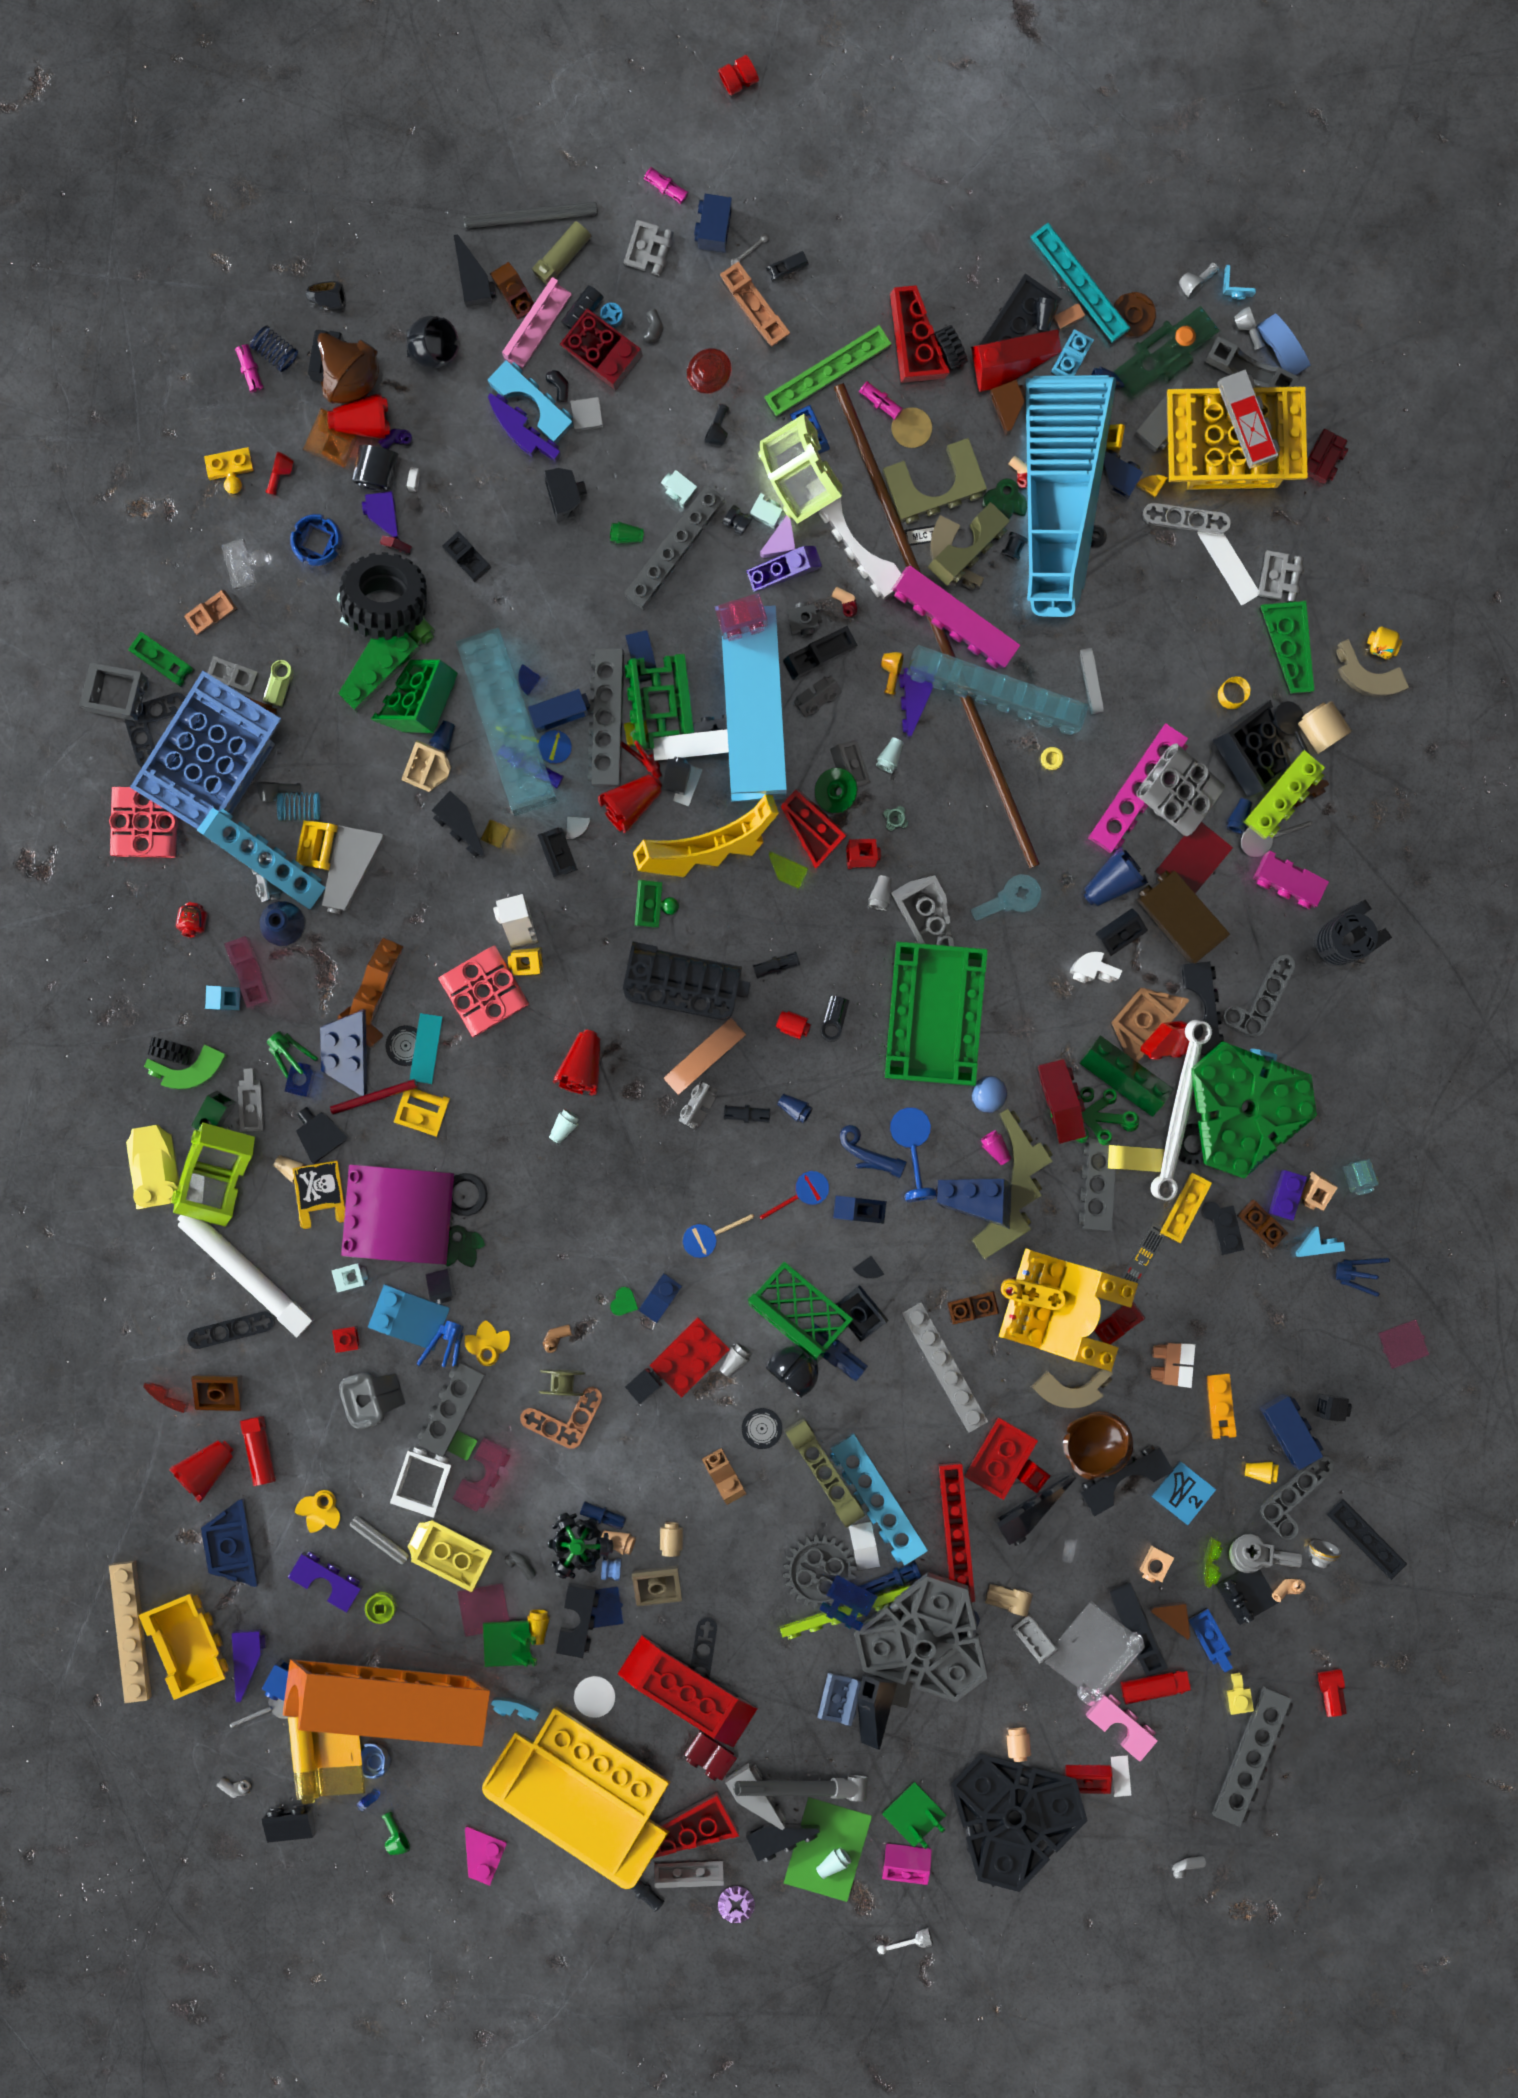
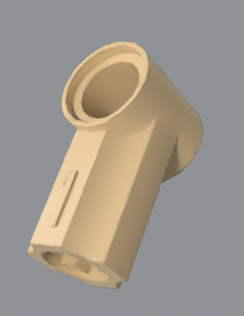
(1014, 1600)

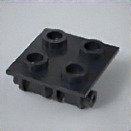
(1247, 1595)

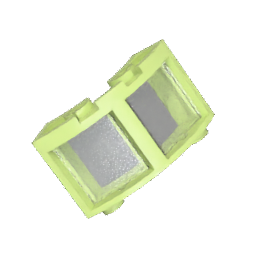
(797, 470)

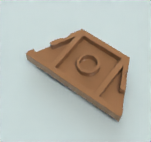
(1143, 1016)

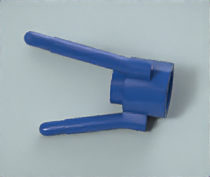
(452, 1333)

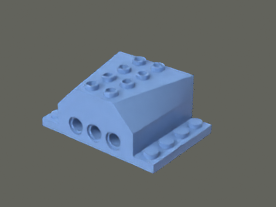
(207, 752)

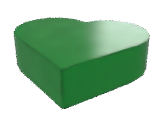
(624, 1302)

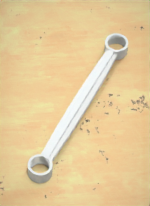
(1180, 1111)

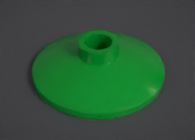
(827, 786)

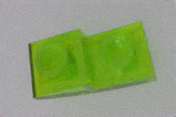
(1210, 1570)

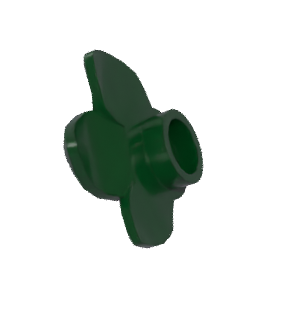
(1006, 503)
(465, 1249)

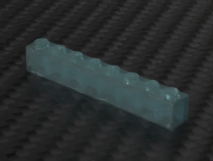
(996, 689)

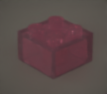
(741, 617)

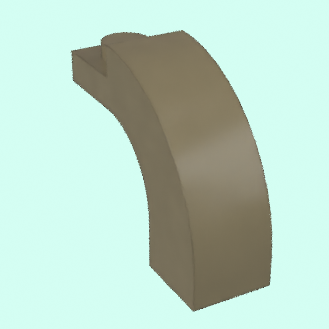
(944, 534)
(1366, 682)
(1070, 1397)

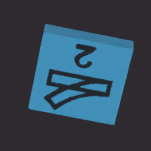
(1183, 1493)

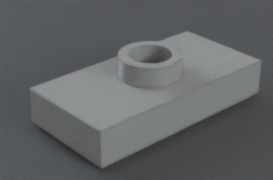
(1035, 1639)

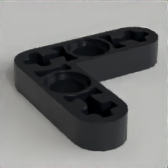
(146, 718)

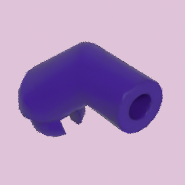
(398, 436)

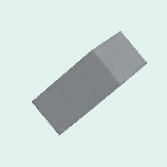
(586, 414)

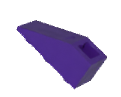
(784, 568)
(914, 701)

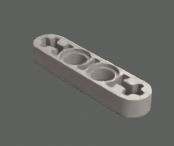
(1186, 515)

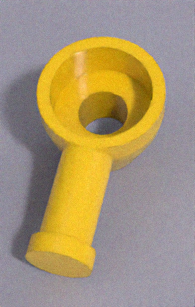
(892, 663)

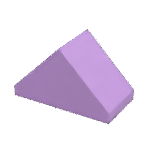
(781, 540)

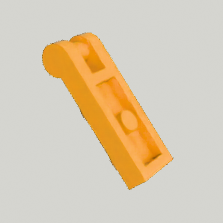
(1221, 1405)

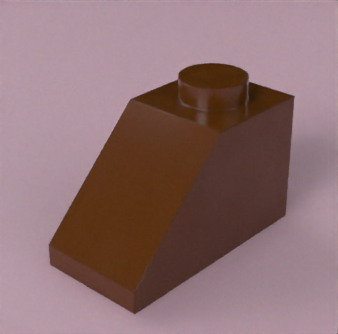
(1008, 403)

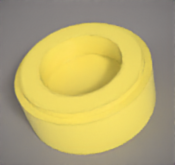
(1052, 758)

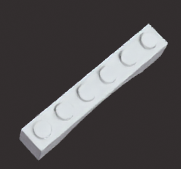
(879, 571)

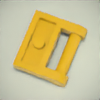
(310, 844)
(418, 1117)

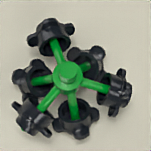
(563, 1544)

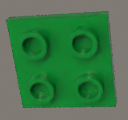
(508, 1644)
(915, 1815)

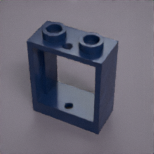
(559, 710)

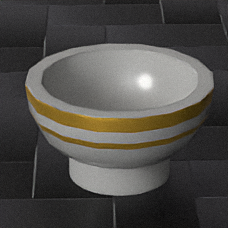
(1323, 1552)

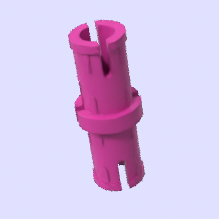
(666, 185)
(249, 368)
(880, 400)

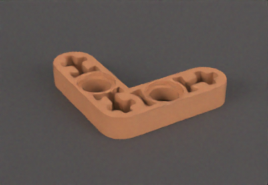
(572, 1425)

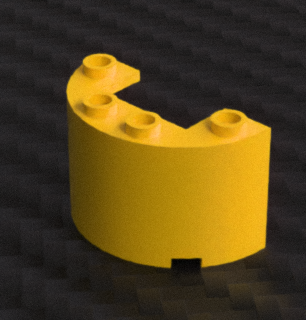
(186, 1644)

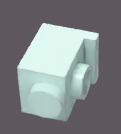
(679, 487)
(767, 512)
(341, 1277)

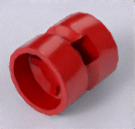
(738, 75)

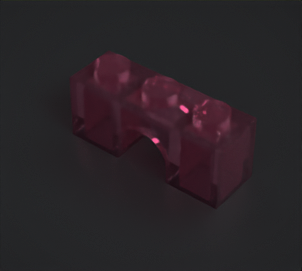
(248, 972)
(474, 1493)

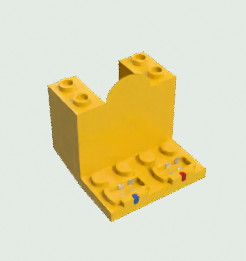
(1065, 1329)

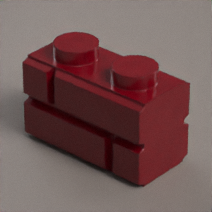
(1325, 455)

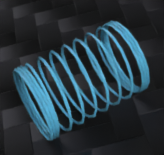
(316, 798)

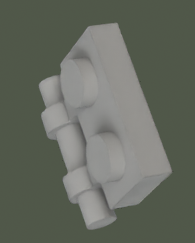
(641, 246)
(1274, 573)

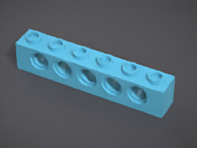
(213, 829)
(914, 1545)

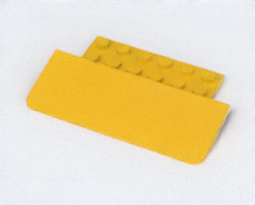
(582, 1796)

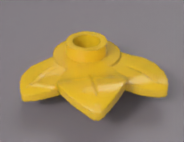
(487, 1339)
(317, 1513)

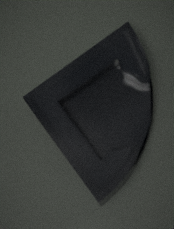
(868, 1268)

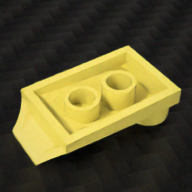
(152, 1166)
(449, 1554)

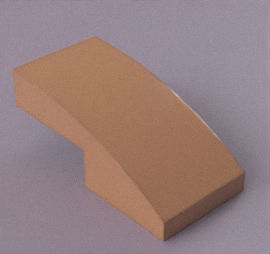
(210, 612)

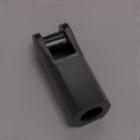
(790, 264)

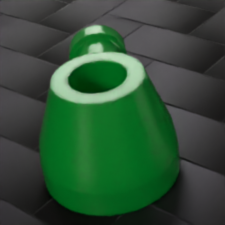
(398, 1841)

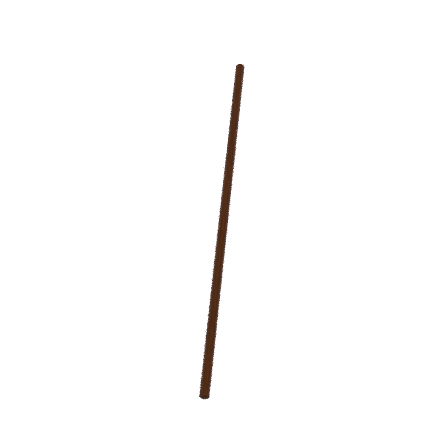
(940, 635)

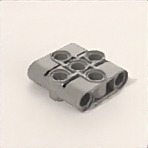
(1200, 786)

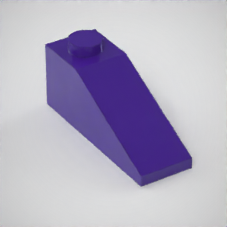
(247, 1653)

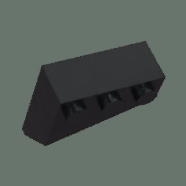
(1254, 750)

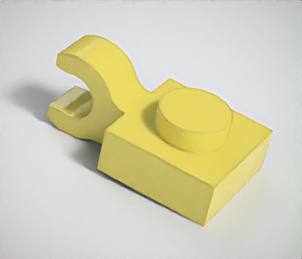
(1239, 1698)

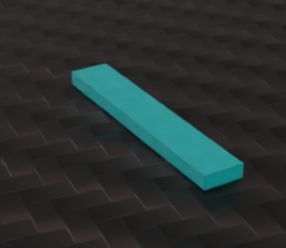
(1080, 283)

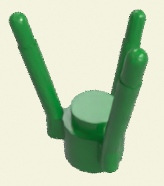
(279, 1044)

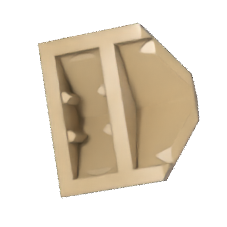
(426, 767)

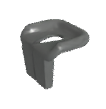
(384, 1396)

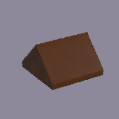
(217, 1392)

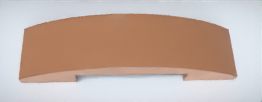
(754, 304)
(704, 1056)

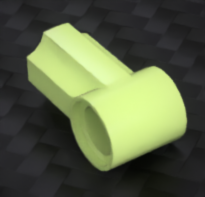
(278, 686)

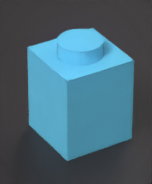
(222, 998)

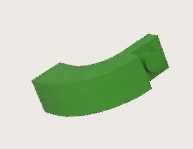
(202, 1071)

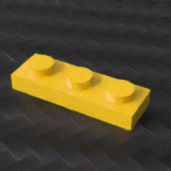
(1185, 1207)

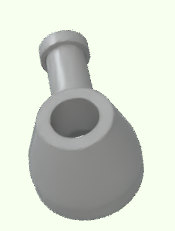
(1192, 284)
(1246, 321)

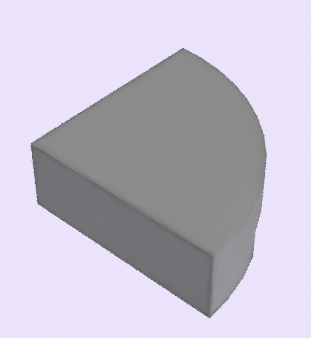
(576, 827)

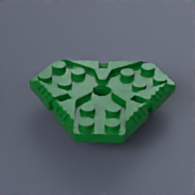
(1277, 1104)

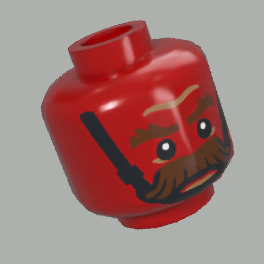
(191, 919)

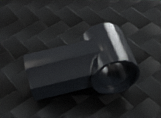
(835, 1016)

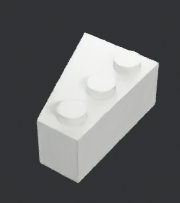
(516, 921)

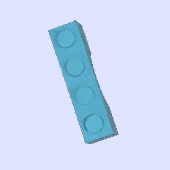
(510, 382)

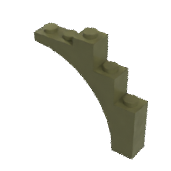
(1024, 1190)

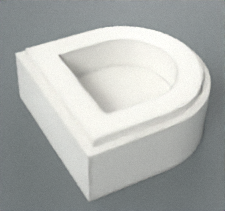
(413, 479)

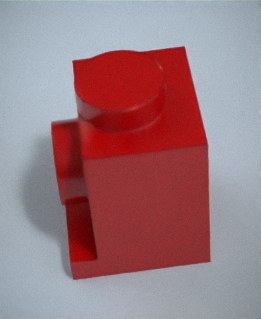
(862, 846)

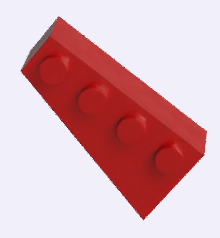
(915, 340)

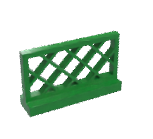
(788, 1327)

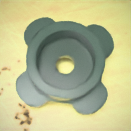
(890, 814)

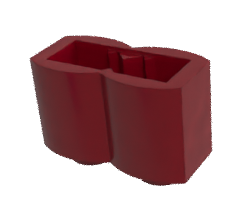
(710, 1755)

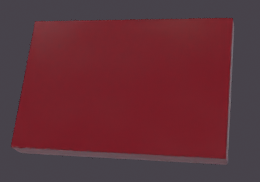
(1196, 856)

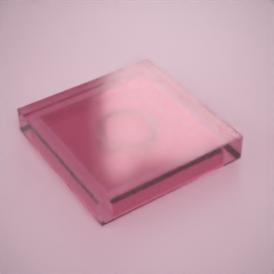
(482, 1606)

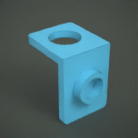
(1235, 292)

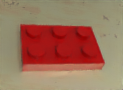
(689, 1357)
(1000, 1458)

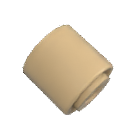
(1324, 726)

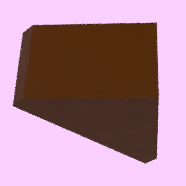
(1174, 1615)

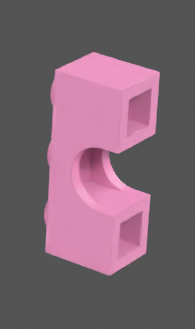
(1138, 1739)

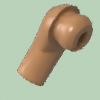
(553, 1337)

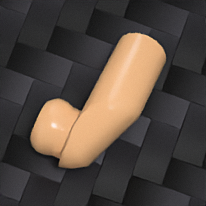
(1287, 1587)

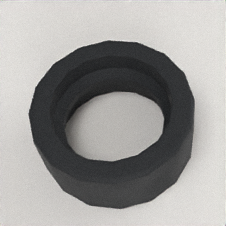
(482, 1195)

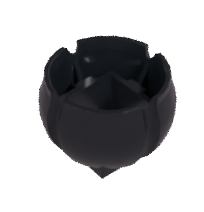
(439, 343)
(795, 1369)

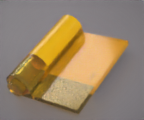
(325, 1763)

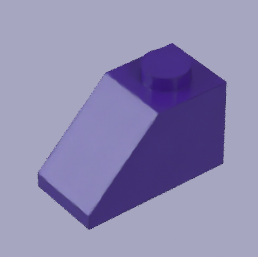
(382, 512)

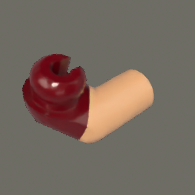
(848, 601)

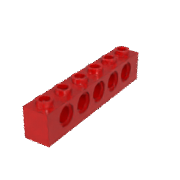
(956, 1525)

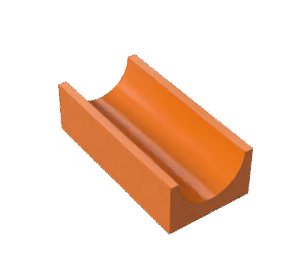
(386, 1703)

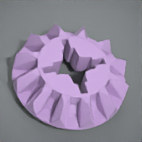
(736, 1893)

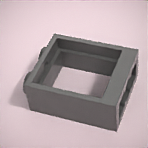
(94, 684)

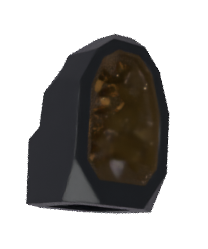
(327, 294)

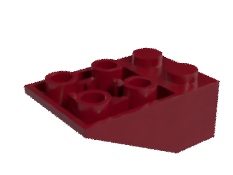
(601, 349)

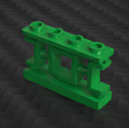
(677, 699)

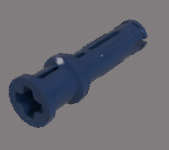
(898, 1575)

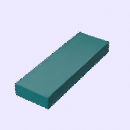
(425, 1048)

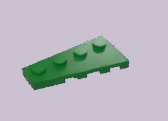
(1291, 641)

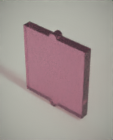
(1403, 1344)

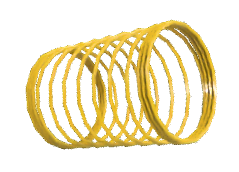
(1240, 681)

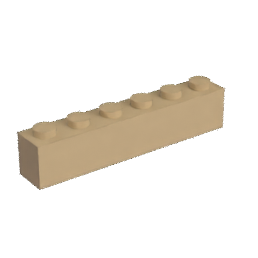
(130, 1631)

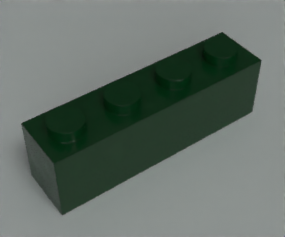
(1126, 1076)

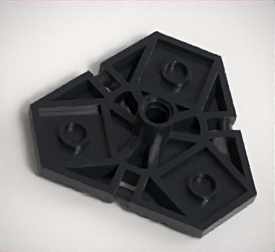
(1007, 1852)

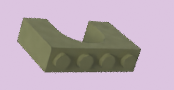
(912, 504)

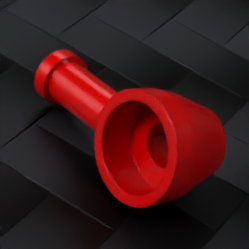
(282, 466)

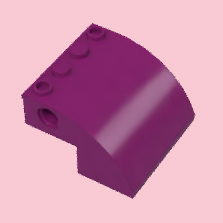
(397, 1214)

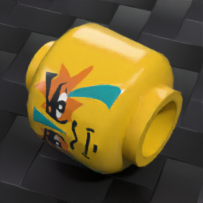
(1384, 642)

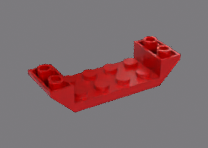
(686, 1692)

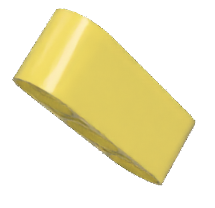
(1135, 1158)

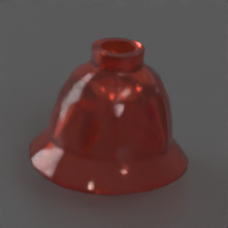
(708, 370)

